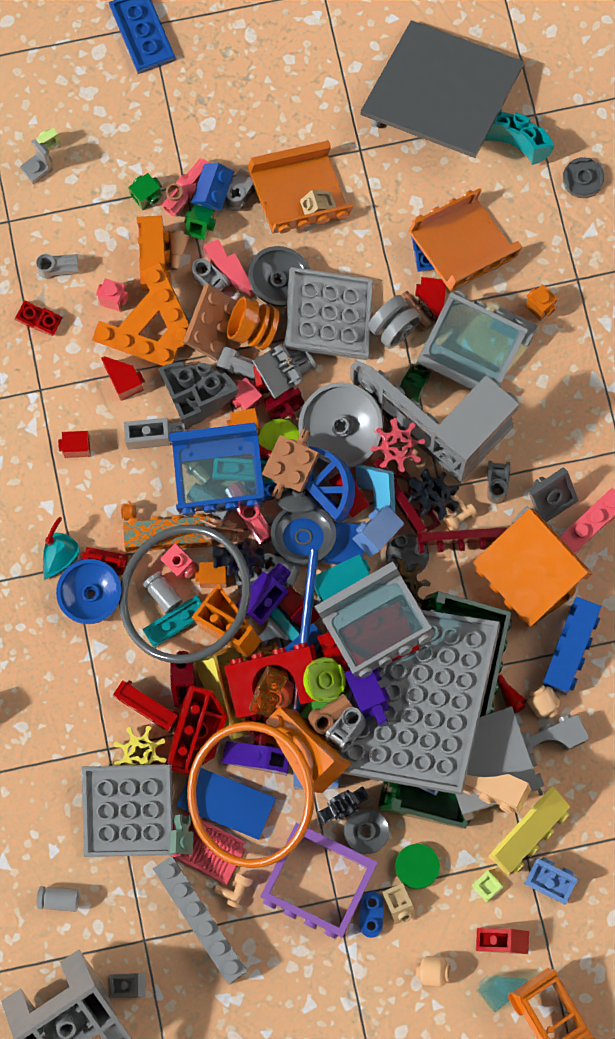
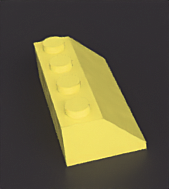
(529, 831)

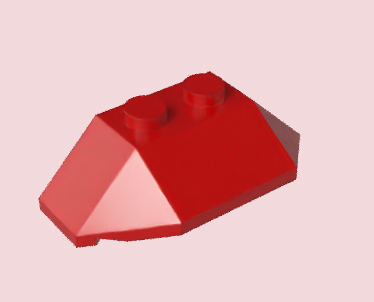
(197, 722)

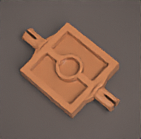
(290, 463)

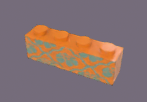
(138, 532)

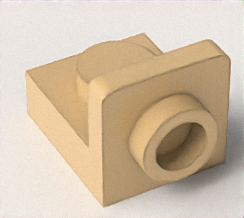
(317, 201)
(399, 903)

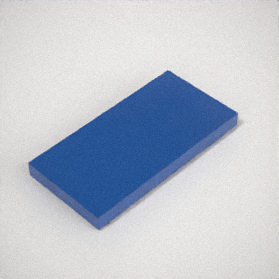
(142, 33)
(344, 546)
(230, 803)

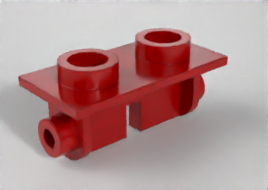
(114, 560)

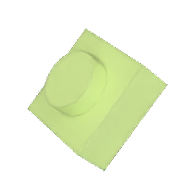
(49, 138)

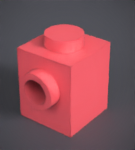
(112, 294)
(248, 395)
(179, 562)

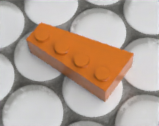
(322, 759)

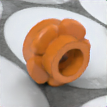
(128, 511)

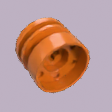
(253, 323)

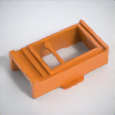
(520, 1003)

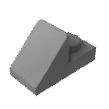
(127, 985)

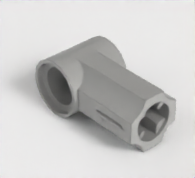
(59, 265)
(232, 362)

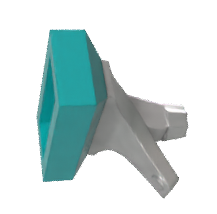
(279, 626)

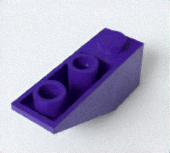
(256, 757)

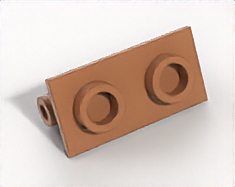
(227, 528)

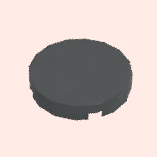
(583, 177)

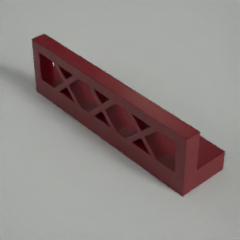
(405, 507)

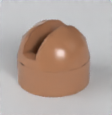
(171, 188)

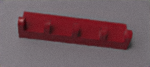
(458, 537)

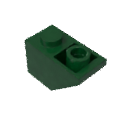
(415, 381)

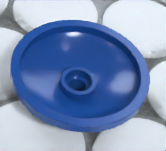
(79, 581)

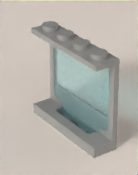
(471, 342)
(375, 621)

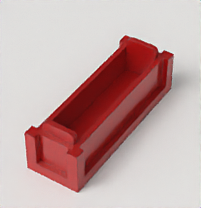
(146, 706)

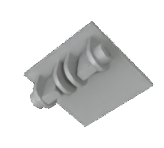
(276, 370)

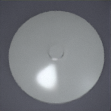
(342, 422)

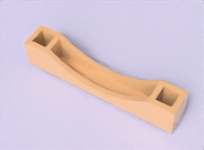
(503, 790)

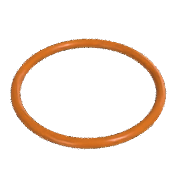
(309, 794)

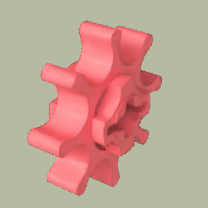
(396, 436)

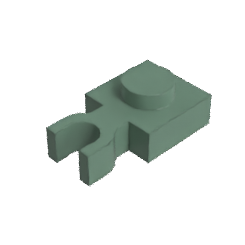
(181, 839)

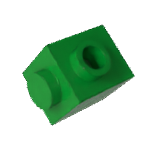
(145, 190)
(199, 222)

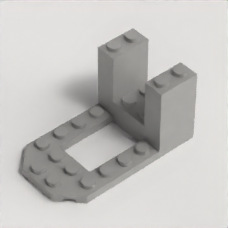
(463, 435)
(73, 1014)

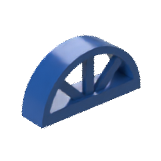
(341, 511)

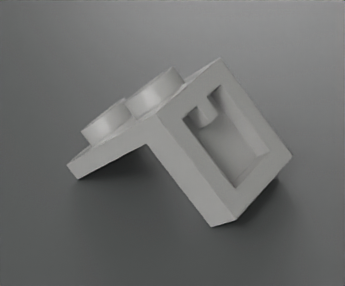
(39, 164)

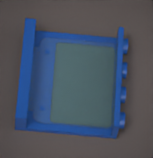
(217, 468)

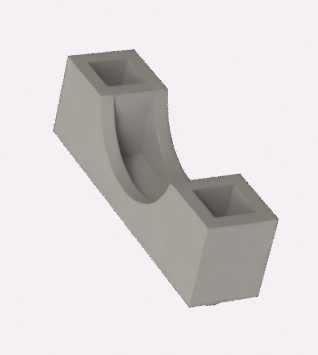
(567, 733)

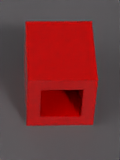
(75, 444)

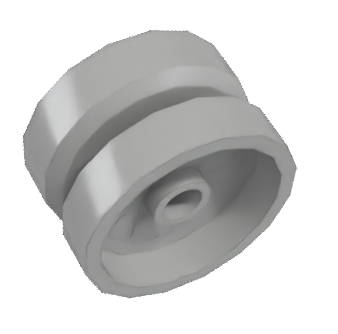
(394, 321)

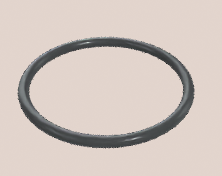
(231, 632)

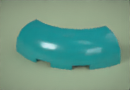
(522, 134)

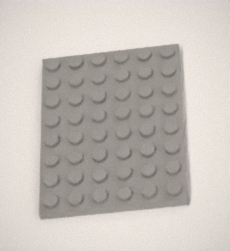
(431, 710)

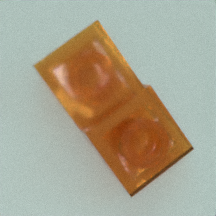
(267, 691)

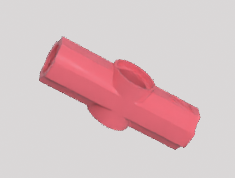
(188, 183)
(257, 525)

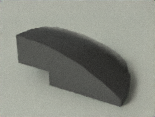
(197, 390)

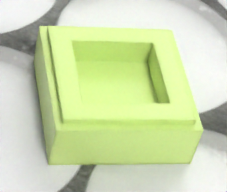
(487, 886)

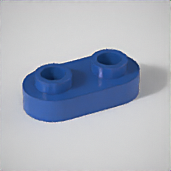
(371, 914)

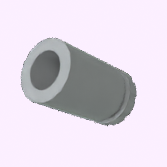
(162, 592)
(58, 899)

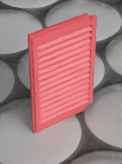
(205, 860)

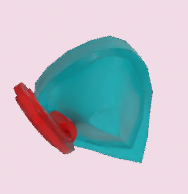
(59, 552)

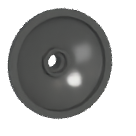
(271, 265)
(320, 517)

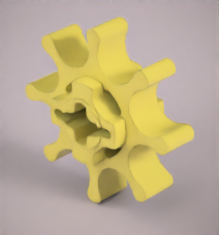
(135, 742)

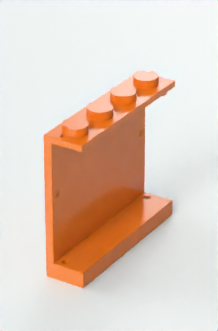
(287, 177)
(462, 240)
(531, 567)

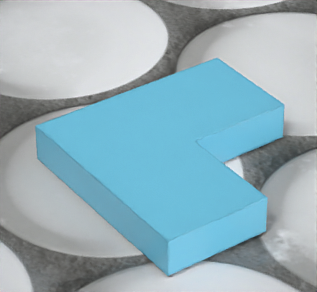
(380, 482)

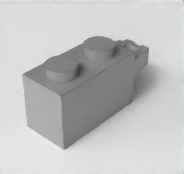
(150, 433)

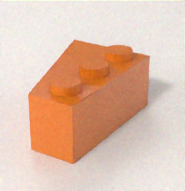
(152, 245)
(217, 616)

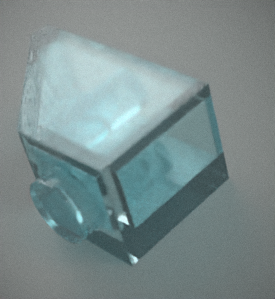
(496, 990)

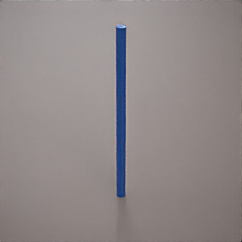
(307, 611)

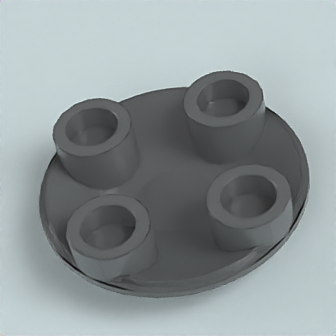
(406, 548)

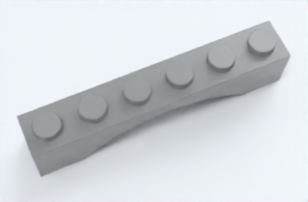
(200, 920)

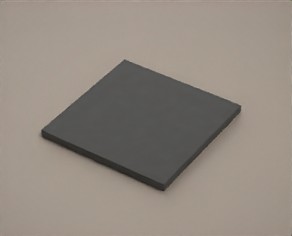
(442, 88)

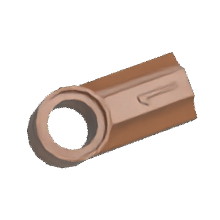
(331, 713)

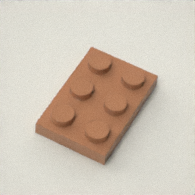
(210, 322)

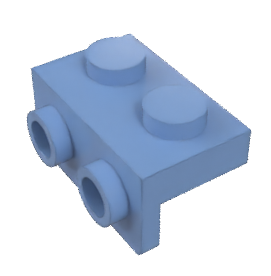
(551, 880)

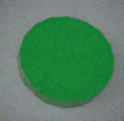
(417, 866)

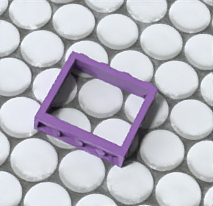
(311, 920)

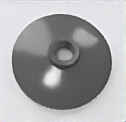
(296, 501)
(366, 819)

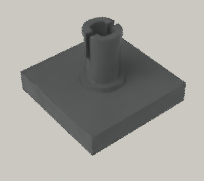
(553, 494)

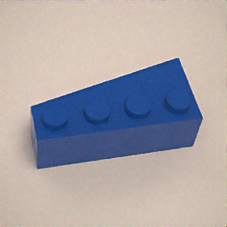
(571, 646)

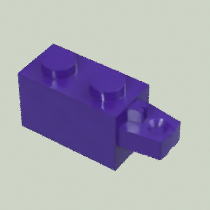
(267, 593)
(370, 696)

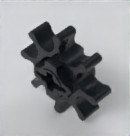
(433, 494)
(252, 556)
(343, 805)

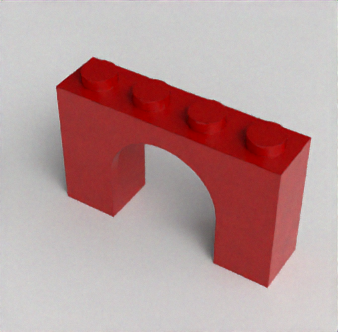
(244, 674)

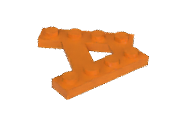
(159, 299)

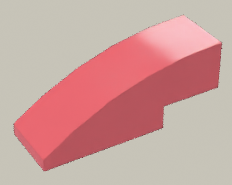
(228, 266)

